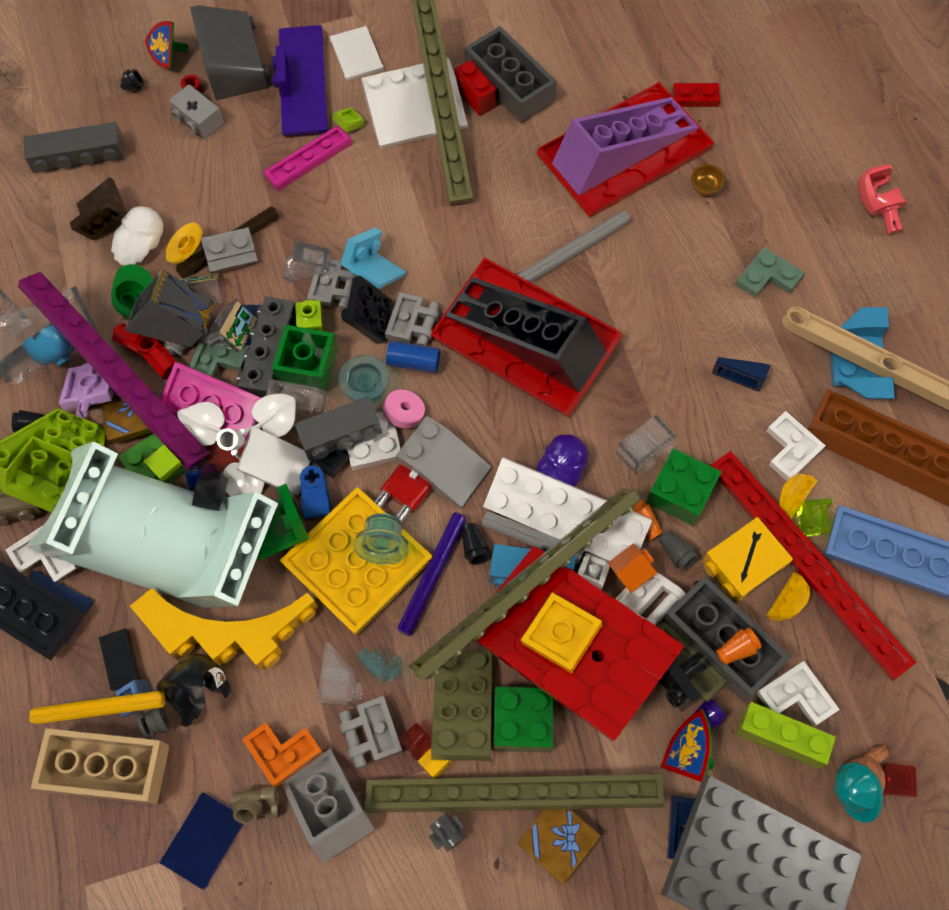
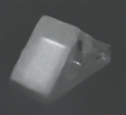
(306, 261)

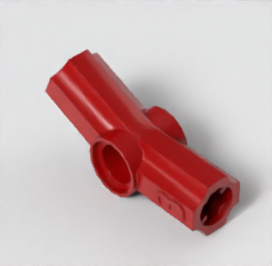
(156, 356)

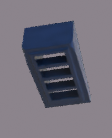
(742, 372)

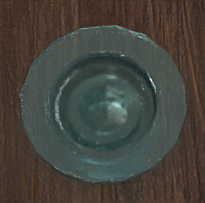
(363, 378)
(381, 540)

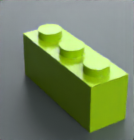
(785, 735)

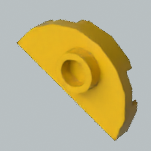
(795, 492)
(791, 599)

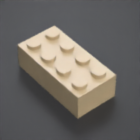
(100, 766)

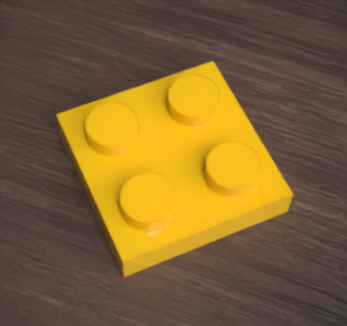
(561, 632)

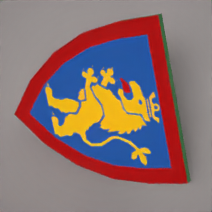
(161, 44)
(690, 748)

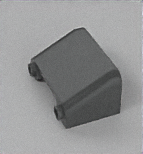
(229, 51)

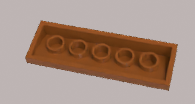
(883, 445)

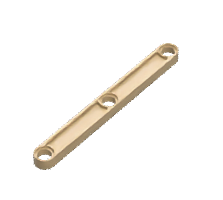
(868, 355)

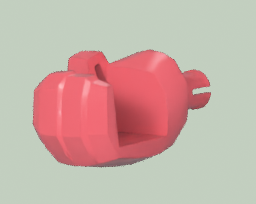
(881, 204)

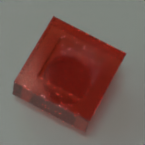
(900, 780)

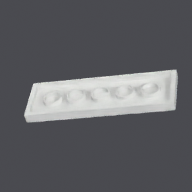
(559, 508)

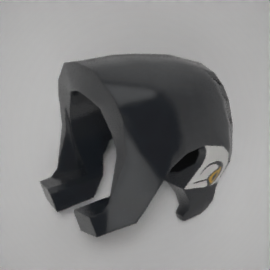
(187, 680)

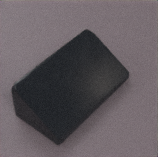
(209, 488)

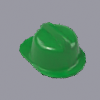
(127, 286)

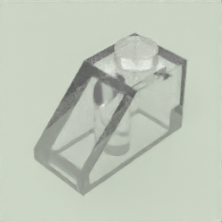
(337, 681)

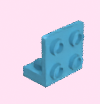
(363, 260)

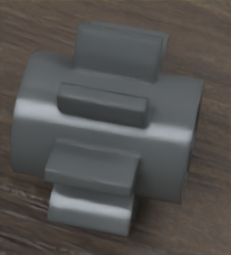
(447, 832)

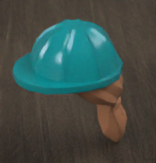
(862, 785)

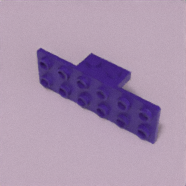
(301, 80)

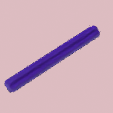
(431, 574)

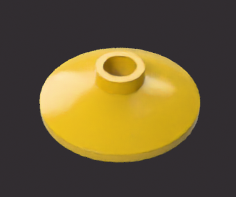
(184, 243)

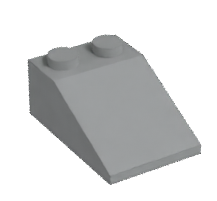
(443, 462)
(327, 806)

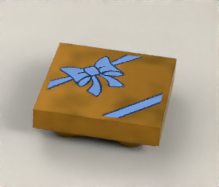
(121, 421)
(558, 842)

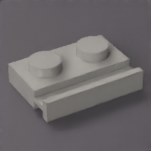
(229, 250)

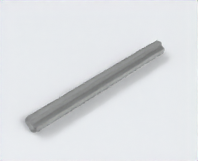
(575, 247)

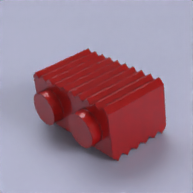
(475, 87)

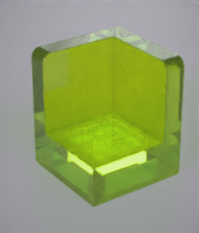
(814, 517)

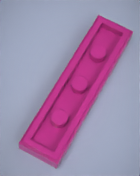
(307, 158)

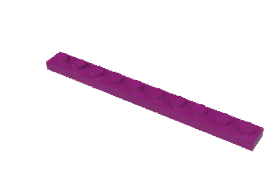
(113, 370)

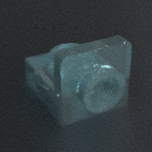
(374, 664)

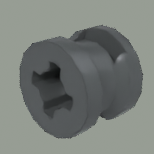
(153, 722)

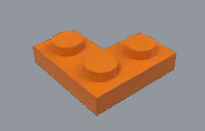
(277, 759)

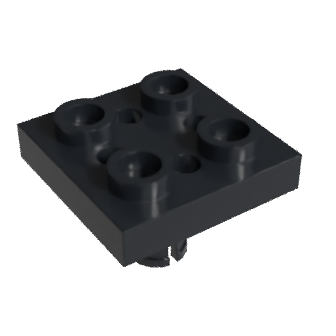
(365, 314)
(677, 682)

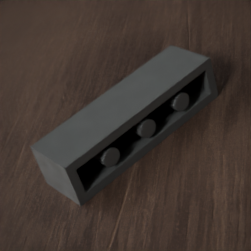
(74, 147)

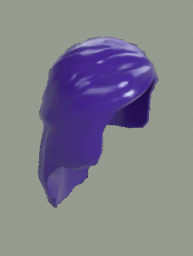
(564, 459)

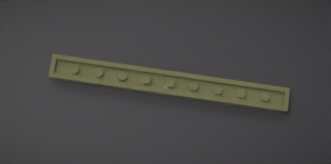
(442, 102)
(519, 587)
(514, 793)

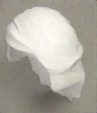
(137, 235)

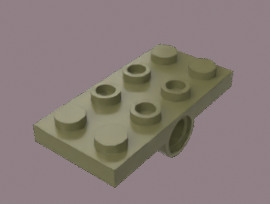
(463, 708)

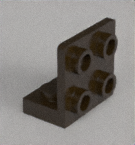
(99, 210)

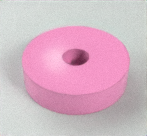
(403, 418)

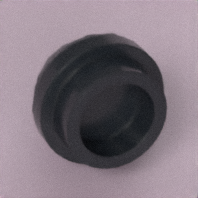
(131, 81)

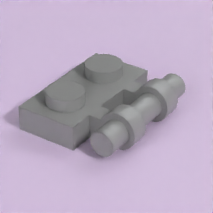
(325, 286)
(405, 316)
(378, 729)

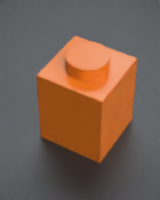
(633, 567)

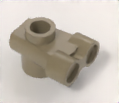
(255, 802)

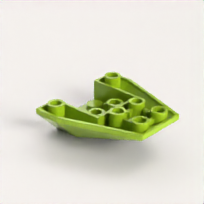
(39, 458)

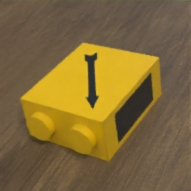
(746, 560)

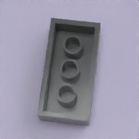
(518, 78)
(708, 621)

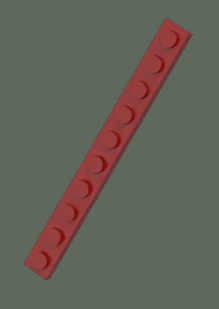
(815, 568)

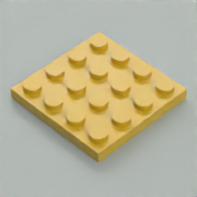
(339, 577)

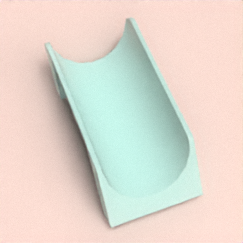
(153, 533)

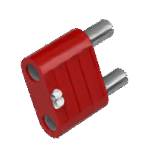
(405, 489)

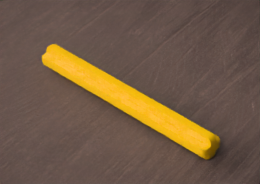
(97, 707)

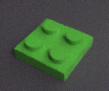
(135, 456)

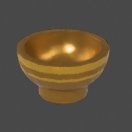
(707, 179)

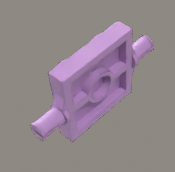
(84, 388)

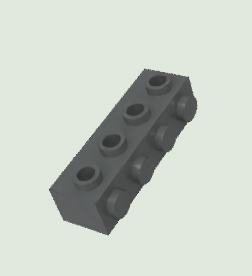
(265, 340)

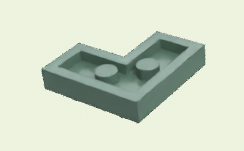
(769, 268)
(221, 355)

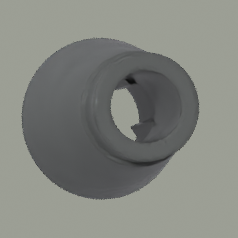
(679, 551)

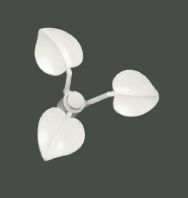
(273, 412)

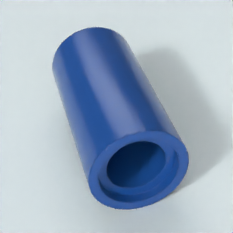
(413, 357)

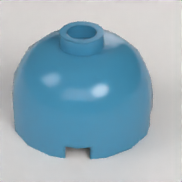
(49, 347)

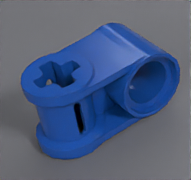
(314, 497)

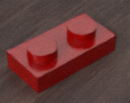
(697, 94)

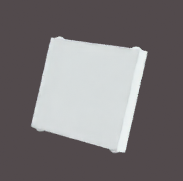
(356, 53)
(273, 460)

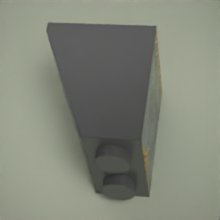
(170, 311)

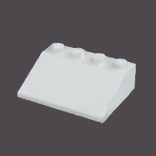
(402, 106)

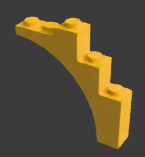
(257, 637)

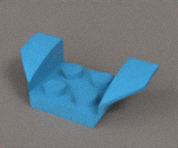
(870, 325)

